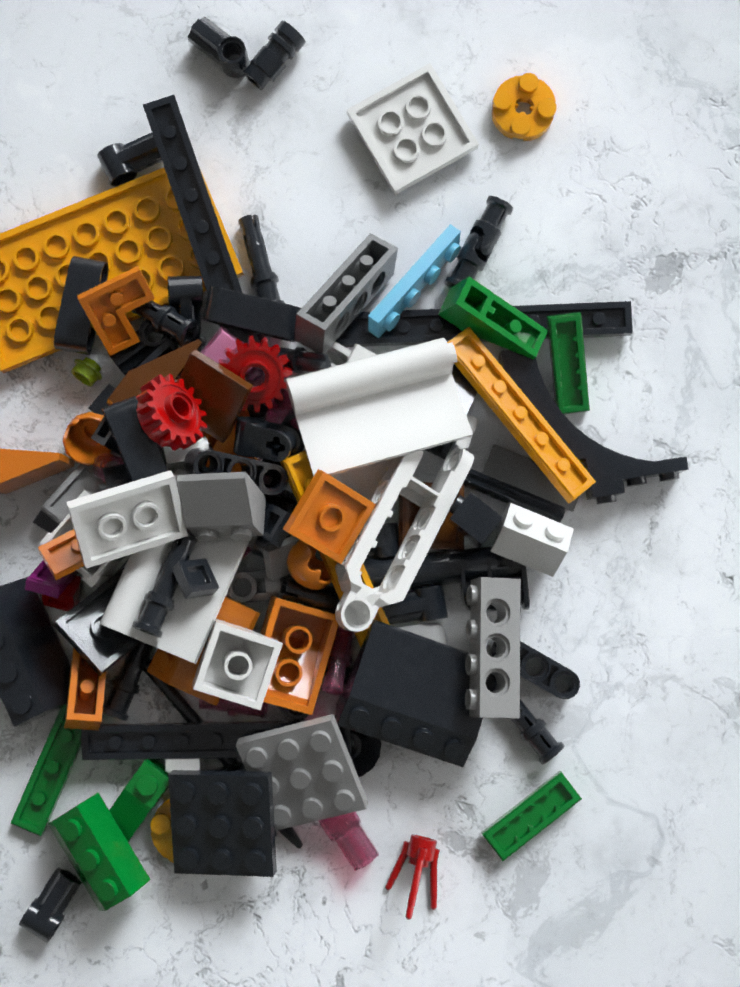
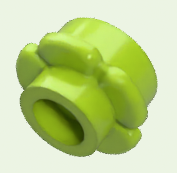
(86, 371)

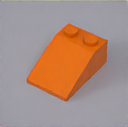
(26, 467)
(304, 655)

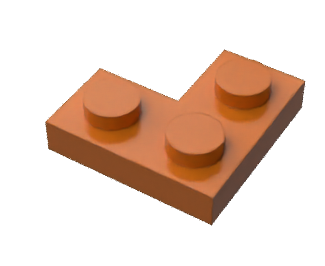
(108, 305)

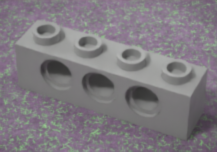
(505, 632)

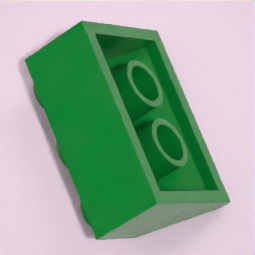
(99, 852)

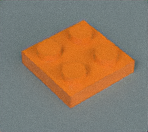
(329, 516)

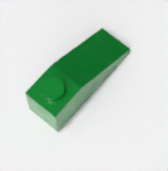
(492, 318)
(140, 797)

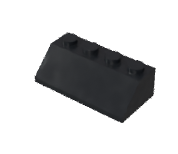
(31, 656)

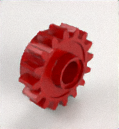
(261, 356)
(170, 413)

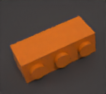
(84, 695)

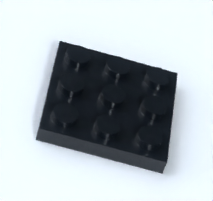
(222, 823)

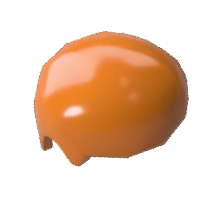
(78, 439)
(306, 567)

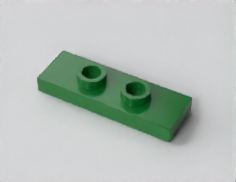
(568, 362)
(531, 815)

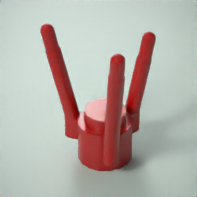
(421, 852)

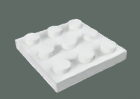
(412, 129)

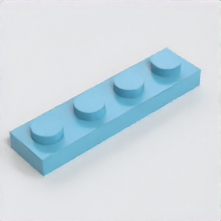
(408, 289)

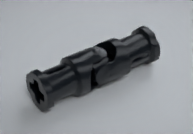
(480, 241)

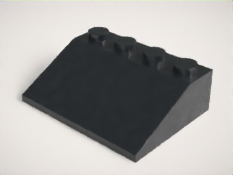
(410, 694)

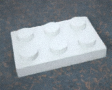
(127, 519)

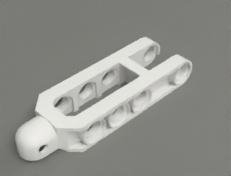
(360, 601)

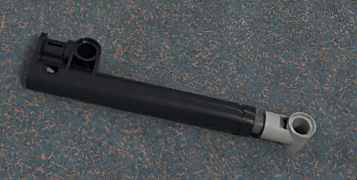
(437, 569)

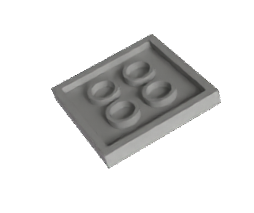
(309, 771)

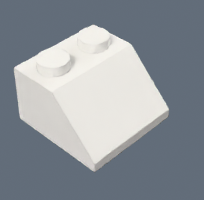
(532, 539)
(236, 664)

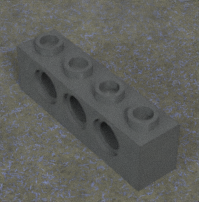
(345, 294)

